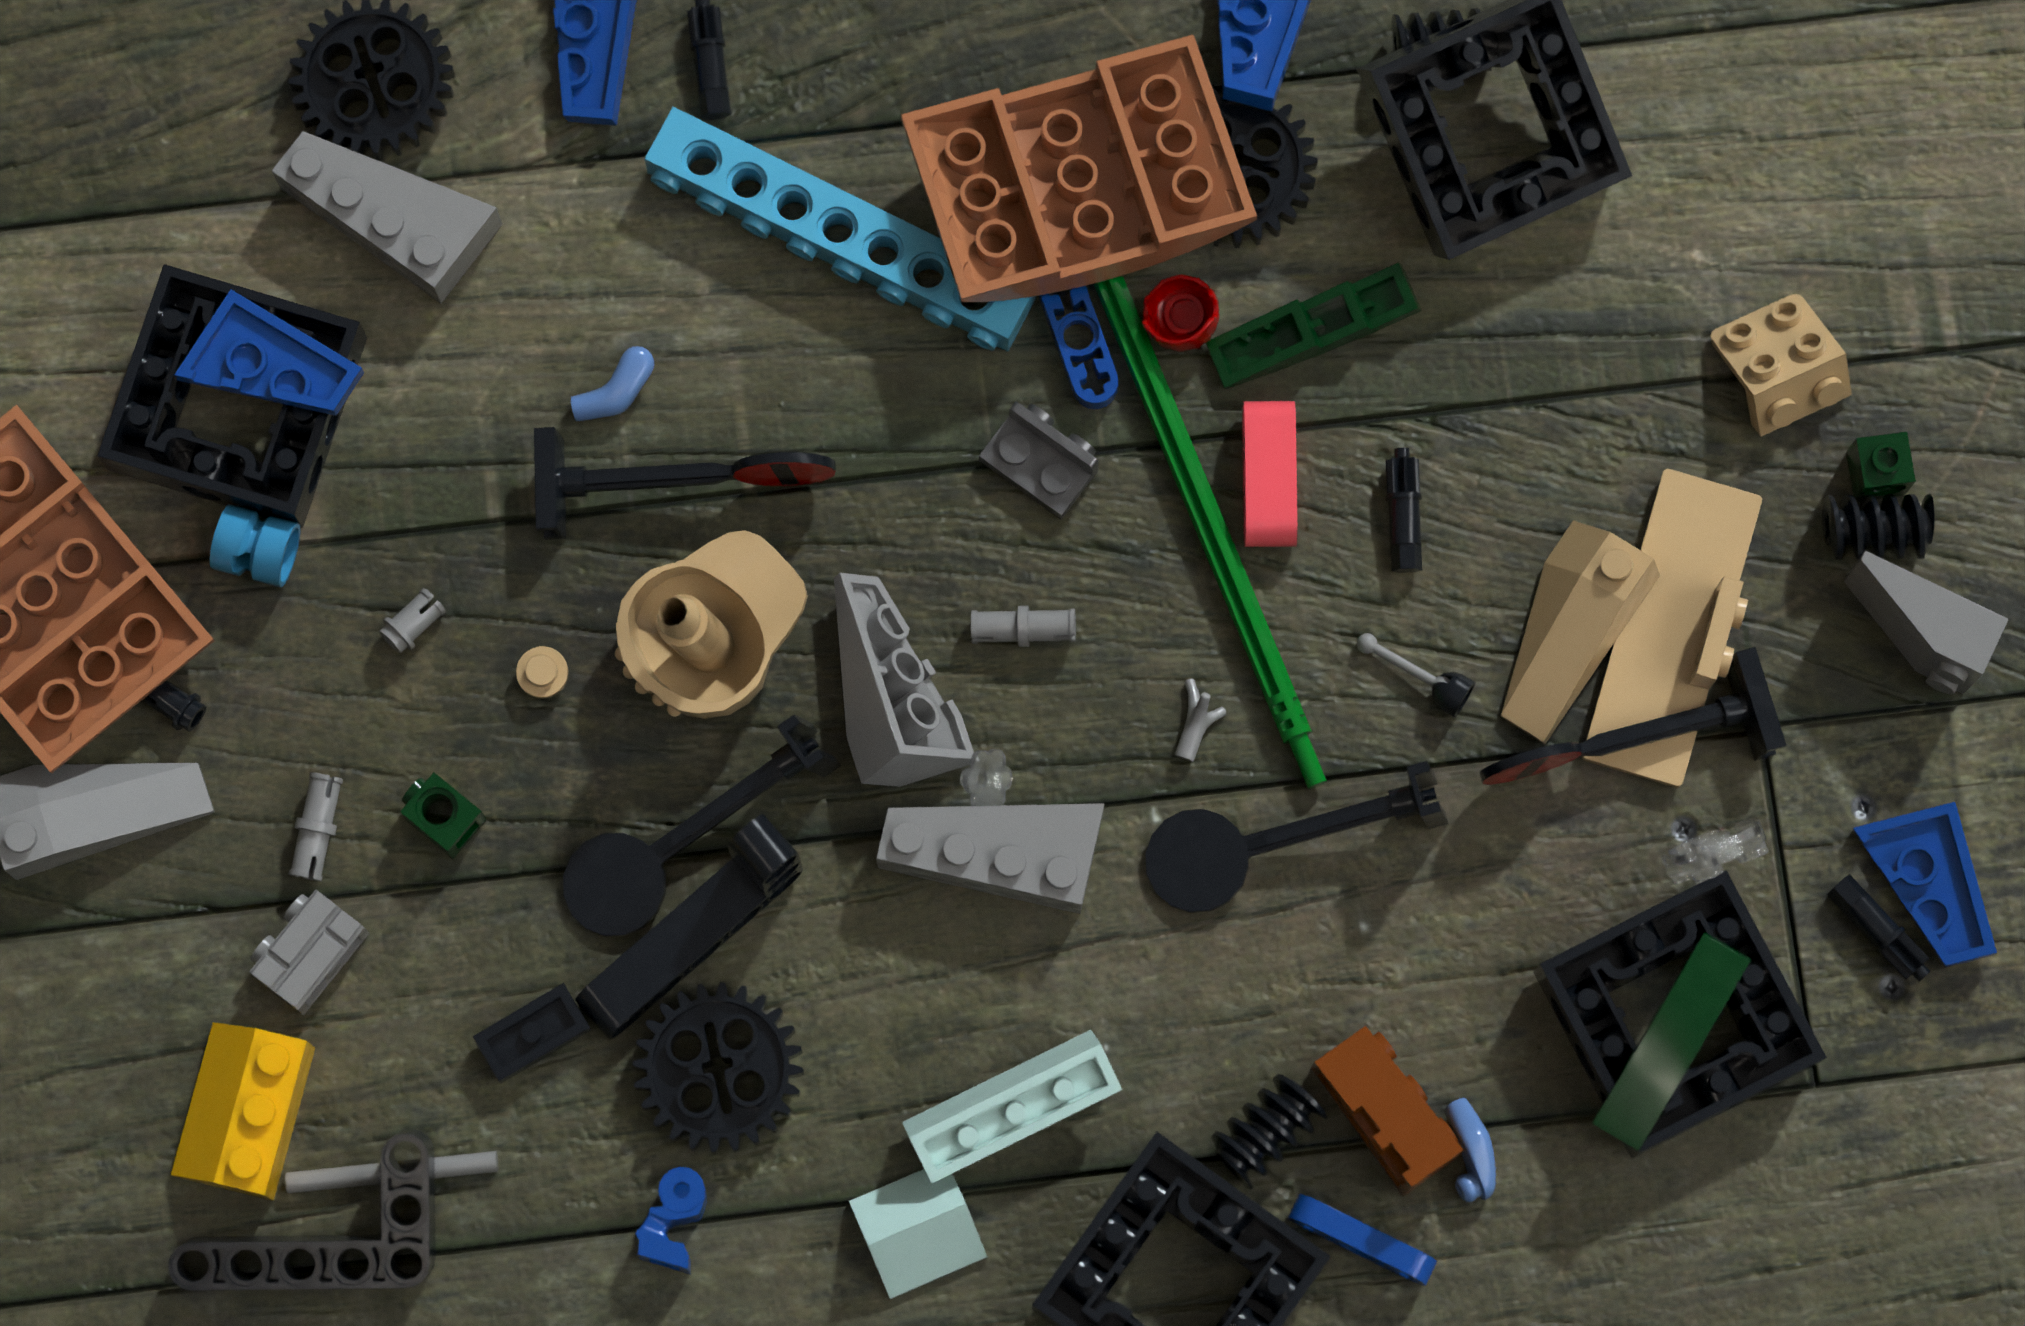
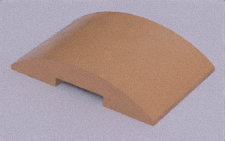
(1080, 174)
(79, 605)

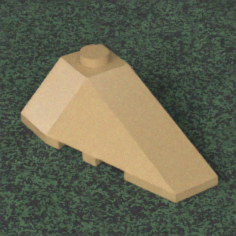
(1577, 614)

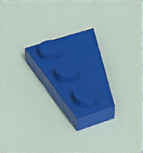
(1257, 47)
(267, 359)
(1934, 879)

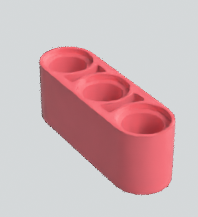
(1269, 473)

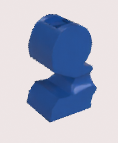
(682, 1203)

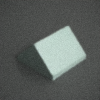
(917, 1231)

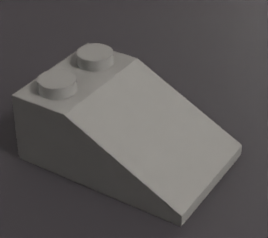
(1930, 626)

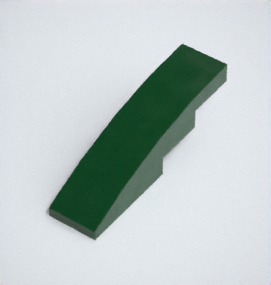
(1313, 326)
(1671, 1041)

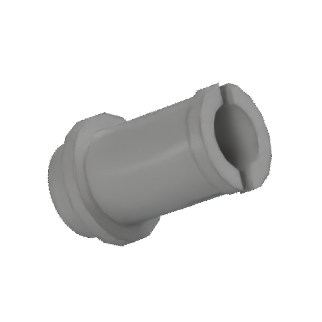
(410, 623)

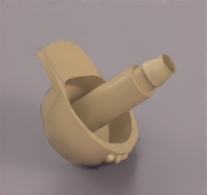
(709, 625)

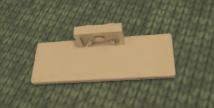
(1682, 626)

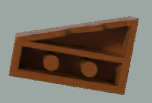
(1387, 1109)

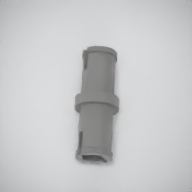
(1023, 626)
(315, 826)

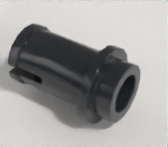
(178, 706)

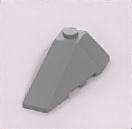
(891, 707)
(91, 809)

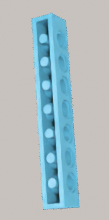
(689, 139)

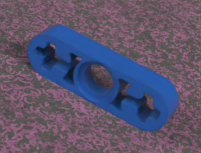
(1077, 375)
(1362, 1239)

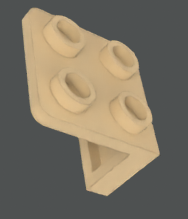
(1784, 362)

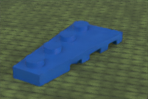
(593, 57)

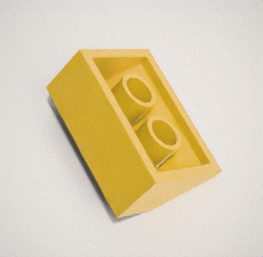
(243, 1110)

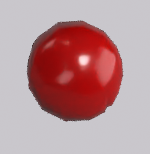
(1181, 313)

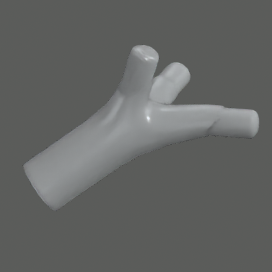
(1197, 721)

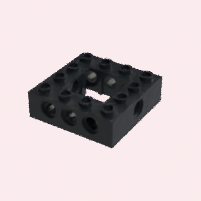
(1581, 136)
(143, 427)
(1762, 1005)
(1176, 1183)

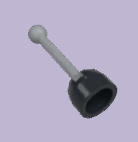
(1449, 690)

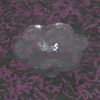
(987, 778)

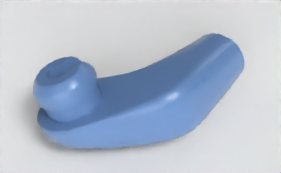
(620, 391)
(1476, 1152)

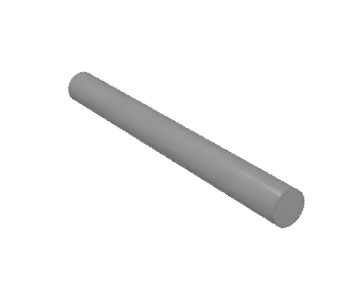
(371, 1173)

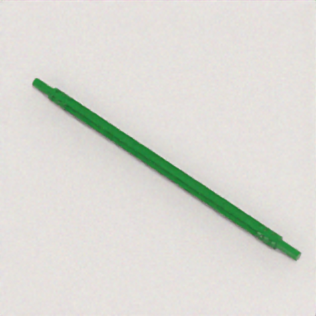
(1210, 526)

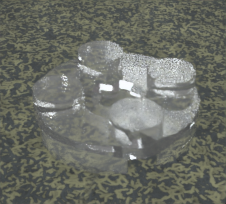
(1704, 854)

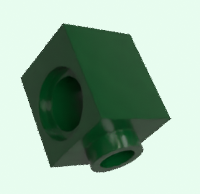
(1881, 465)
(453, 833)

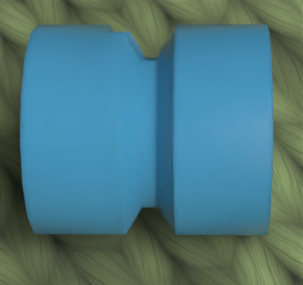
(254, 545)

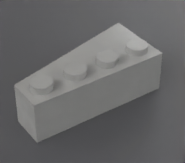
(396, 216)
(1001, 850)

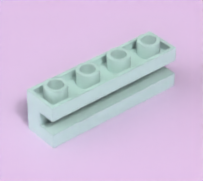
(1012, 1106)

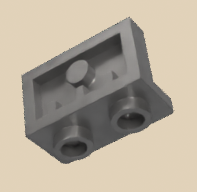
(1040, 459)

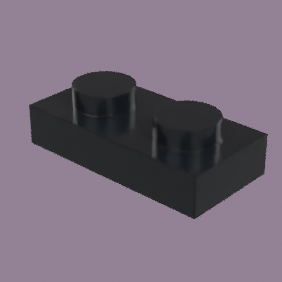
(531, 1033)

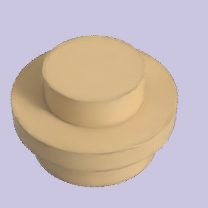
(542, 672)

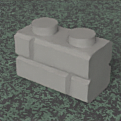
(307, 950)

